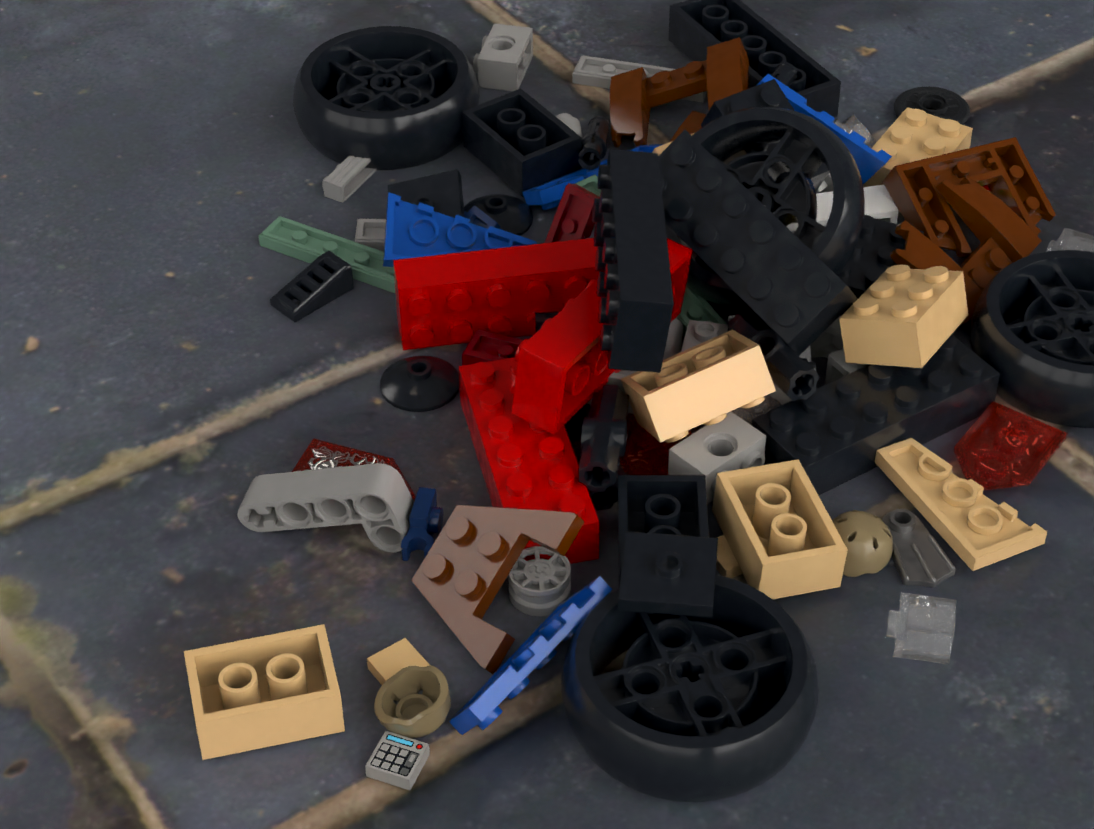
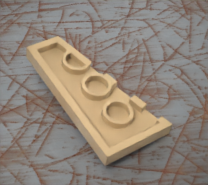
(957, 507)

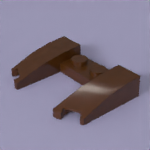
(634, 94)
(995, 164)
(998, 228)

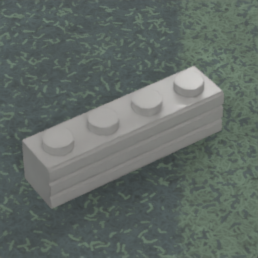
(347, 178)

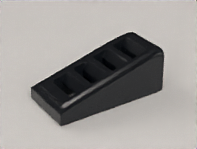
(324, 279)

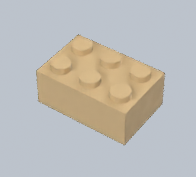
(918, 137)
(904, 316)
(699, 386)
(779, 529)
(264, 691)

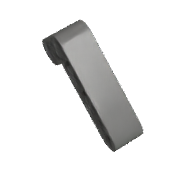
(332, 497)

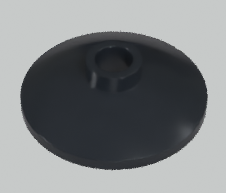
(508, 211)
(420, 383)

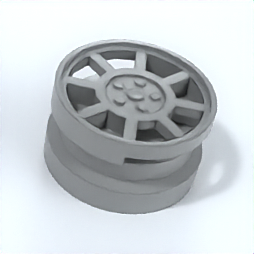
(539, 584)

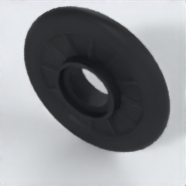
(943, 101)

